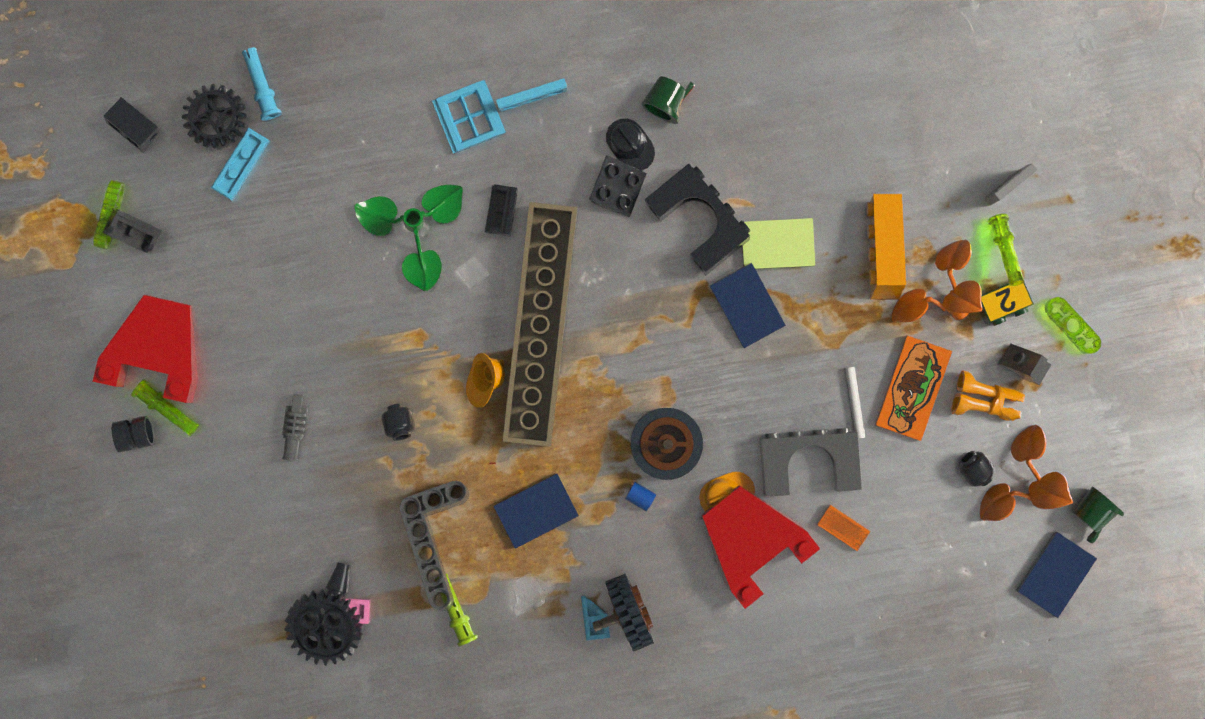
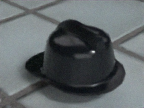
(630, 143)

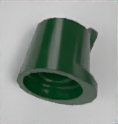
(666, 99)
(1096, 512)

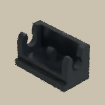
(131, 124)
(501, 210)
(131, 231)

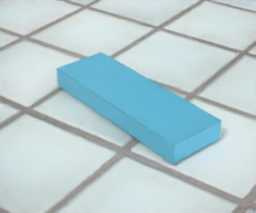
(532, 95)
(240, 164)

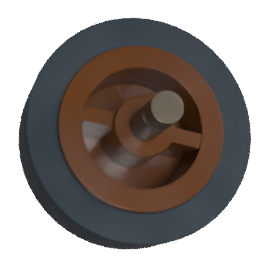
(666, 443)

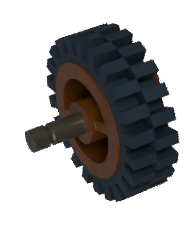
(627, 613)

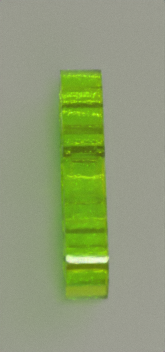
(112, 200)
(1065, 308)

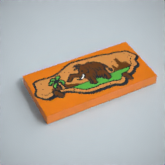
(913, 388)

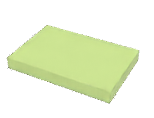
(780, 244)

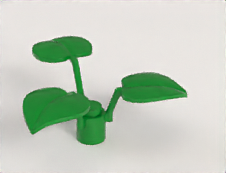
(380, 212)

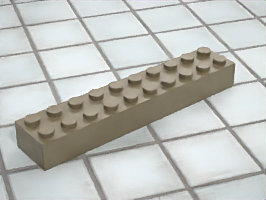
(540, 324)

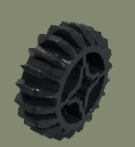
(204, 119)

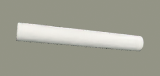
(855, 402)

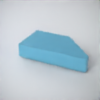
(593, 613)

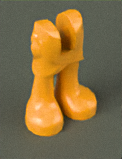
(963, 403)

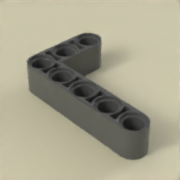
(427, 539)

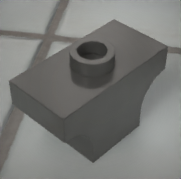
(1025, 363)

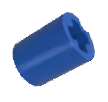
(640, 496)

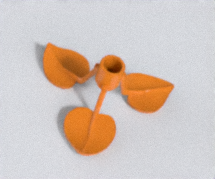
(961, 301)
(1045, 493)

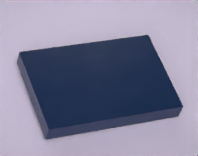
(747, 305)
(536, 511)
(1056, 574)

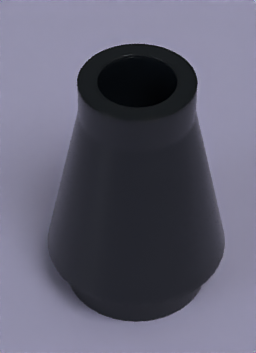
(339, 580)

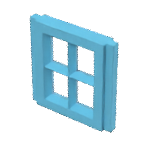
(488, 109)

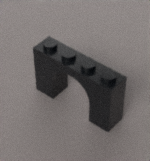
(690, 187)

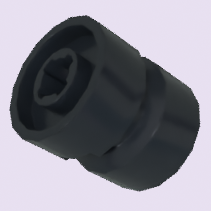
(128, 434)

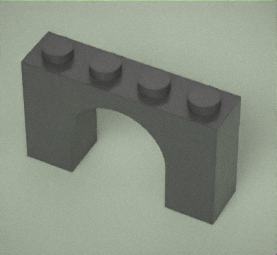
(840, 446)

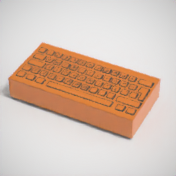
(843, 527)

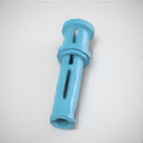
(263, 94)

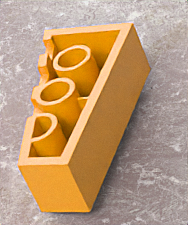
(886, 247)

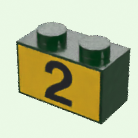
(1003, 302)

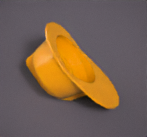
(484, 377)
(721, 486)

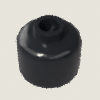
(398, 422)
(976, 468)

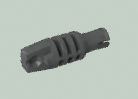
(293, 427)

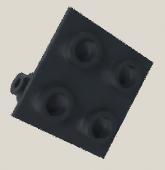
(617, 186)

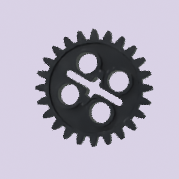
(345, 628)

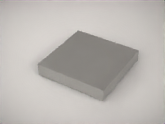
(1010, 184)

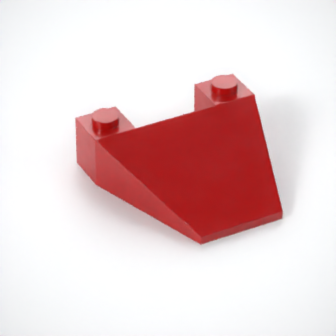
(154, 338)
(749, 535)

